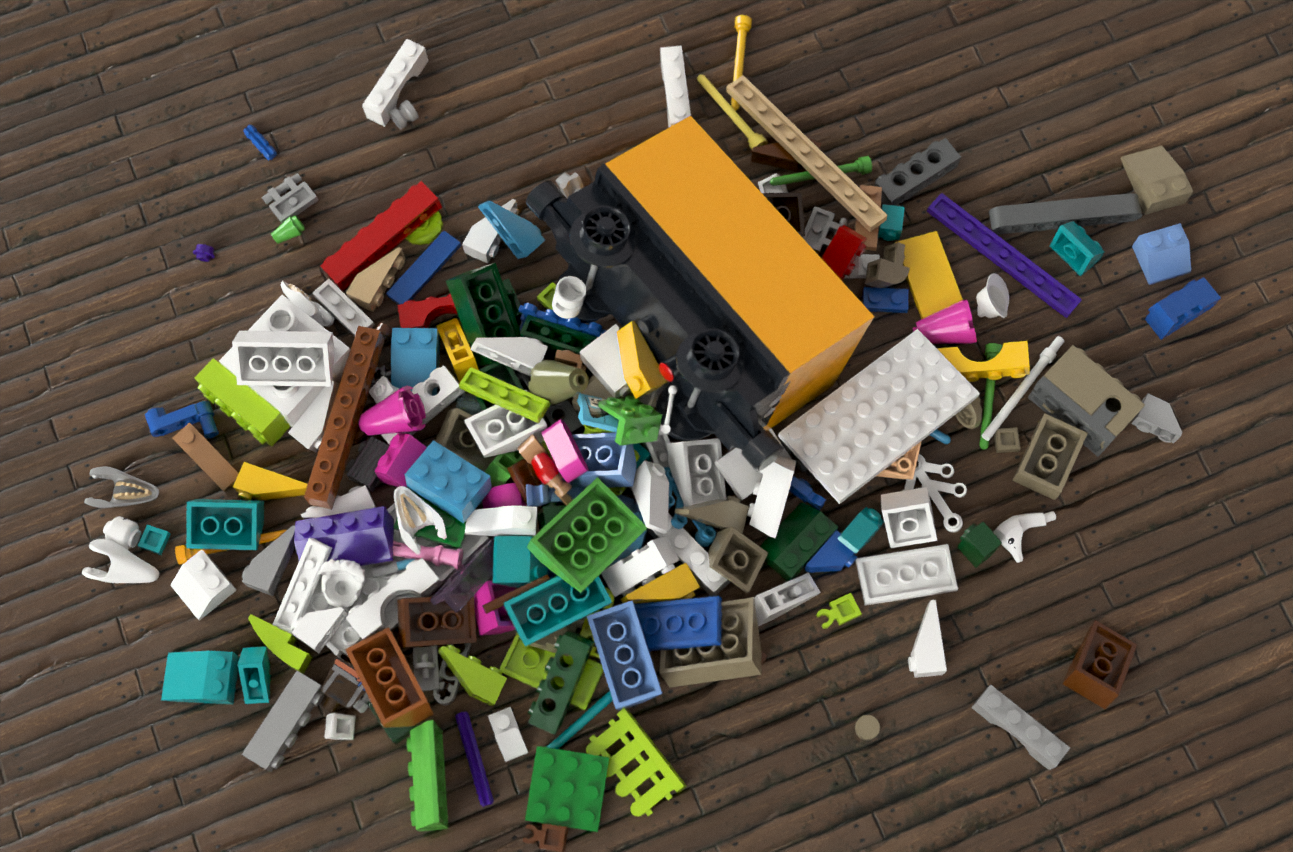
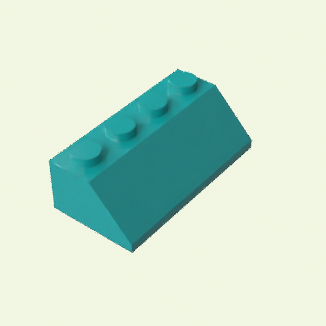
(553, 607)

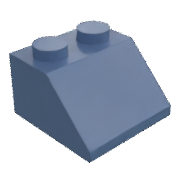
(1163, 253)

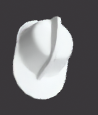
(993, 298)

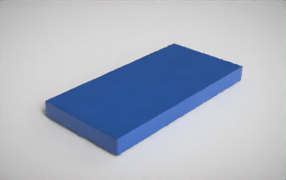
(681, 623)

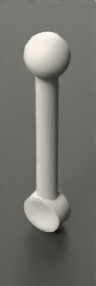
(666, 428)

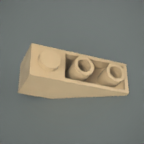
(371, 283)

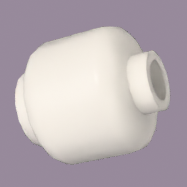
(122, 532)

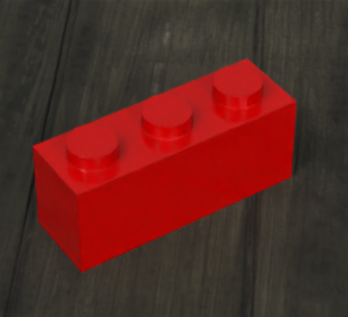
(843, 251)

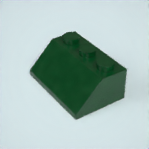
(797, 540)

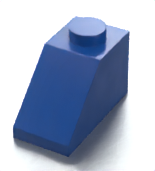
(831, 556)

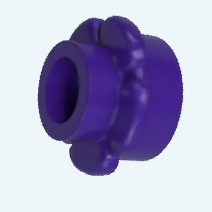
(204, 252)

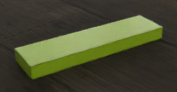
(504, 395)

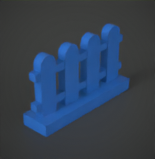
(574, 323)

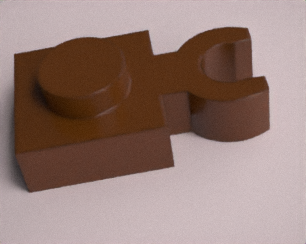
(550, 837)

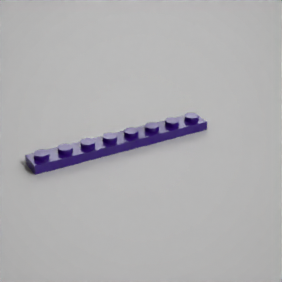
(1004, 255)

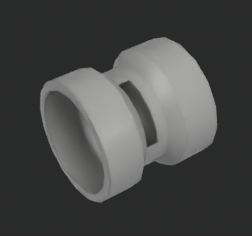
(403, 115)

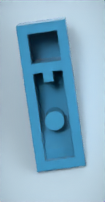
(516, 232)

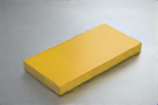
(929, 274)

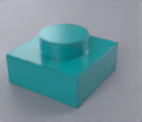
(154, 539)

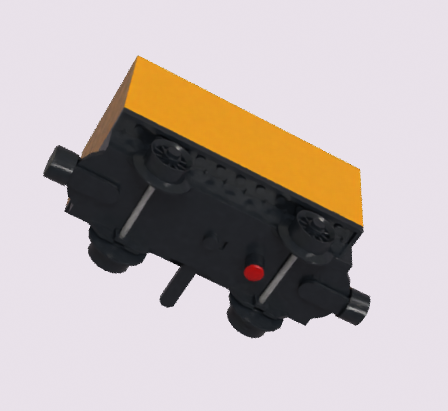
(713, 281)

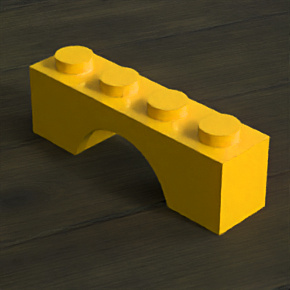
(1011, 361)

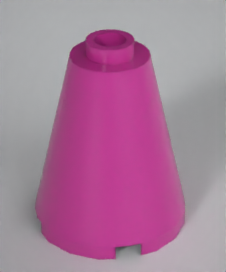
(949, 325)
(394, 414)

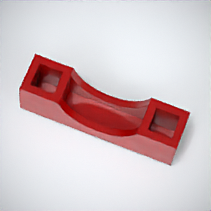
(422, 313)

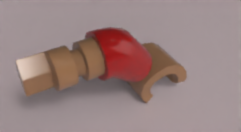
(545, 468)

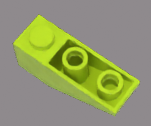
(476, 679)

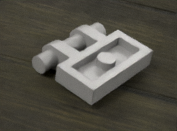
(294, 201)
(818, 227)

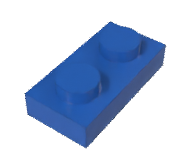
(885, 299)

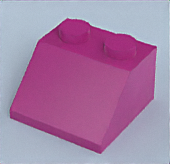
(398, 459)
(497, 620)

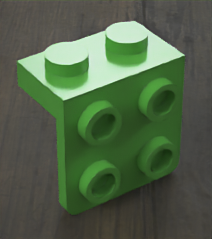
(636, 420)

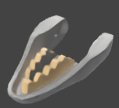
(127, 489)

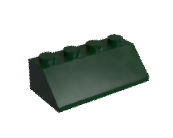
(483, 306)

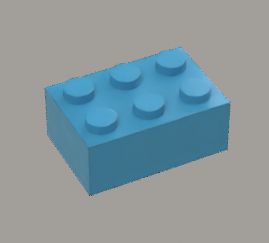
(448, 481)

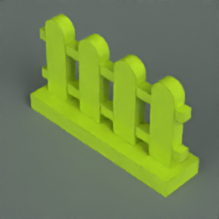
(647, 768)

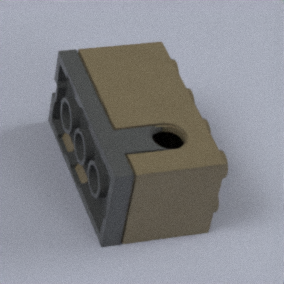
(1086, 398)

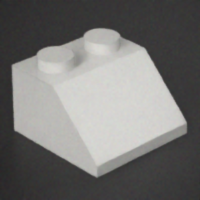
(908, 517)
(202, 585)

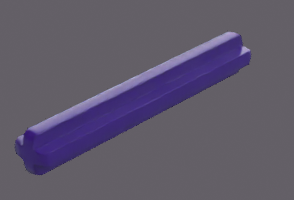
(474, 759)

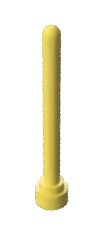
(753, 138)

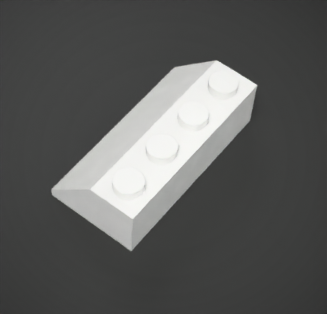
(284, 358)

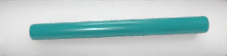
(581, 721)

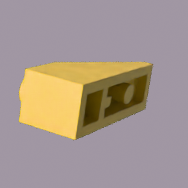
(457, 347)
(638, 362)
(265, 485)
(671, 586)

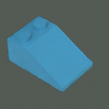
(414, 356)

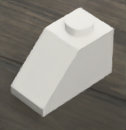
(318, 627)

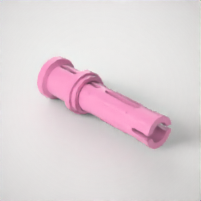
(437, 555)

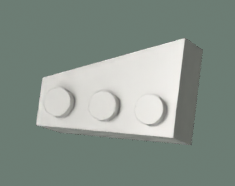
(640, 566)

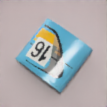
(594, 416)

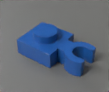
(802, 490)

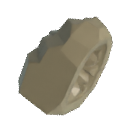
(970, 415)

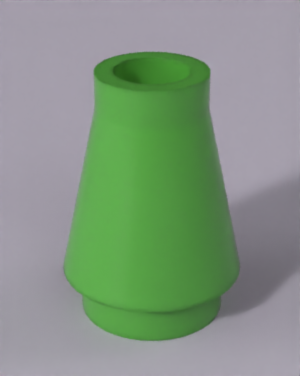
(288, 229)

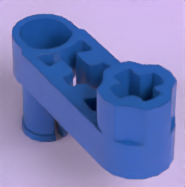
(163, 423)

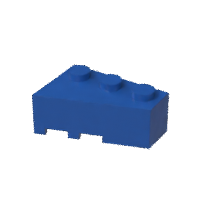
(1181, 307)

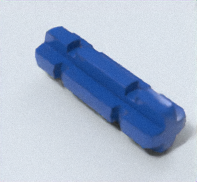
(260, 142)

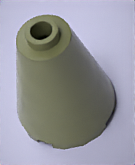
(556, 381)

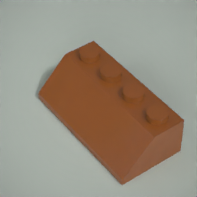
(389, 681)

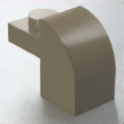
(888, 270)

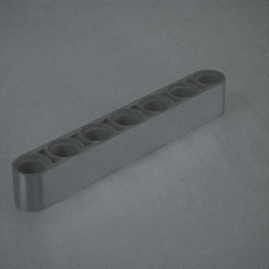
(1056, 213)

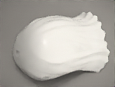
(338, 574)

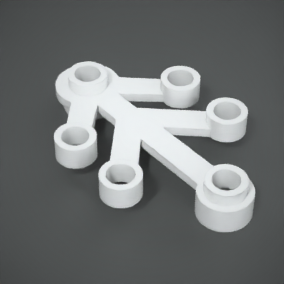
(935, 486)

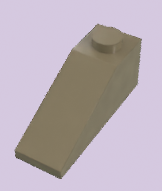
(718, 513)

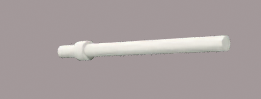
(1046, 357)

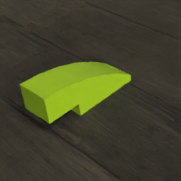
(281, 644)

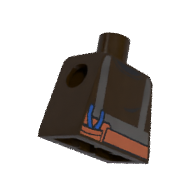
(342, 684)

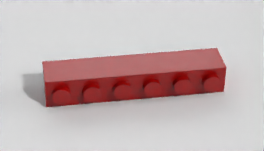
(381, 235)

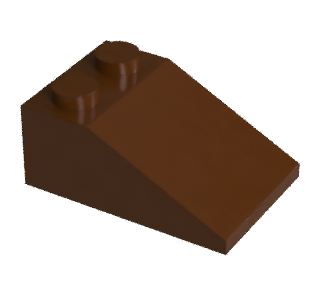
(429, 624)
(1100, 665)

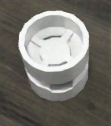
(569, 297)

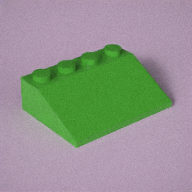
(586, 536)
(428, 777)

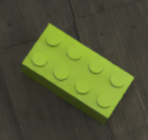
(241, 403)

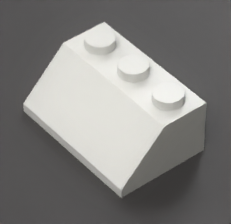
(771, 496)

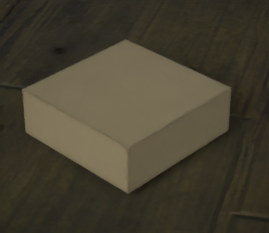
(1007, 440)

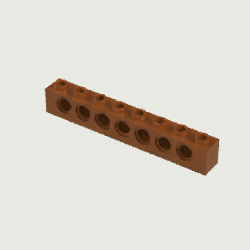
(344, 418)

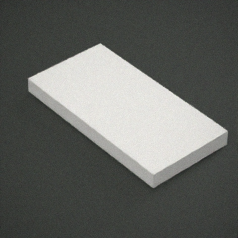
(906, 574)

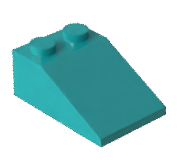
(201, 677)

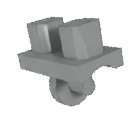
(569, 184)
(426, 667)

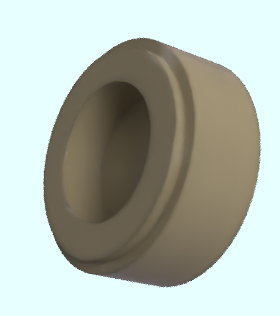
(867, 727)

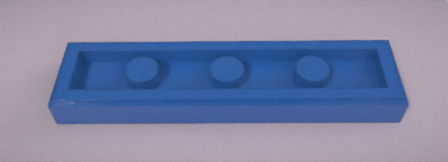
(424, 268)

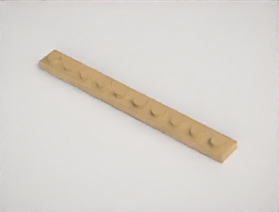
(807, 153)

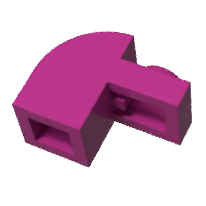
(503, 496)

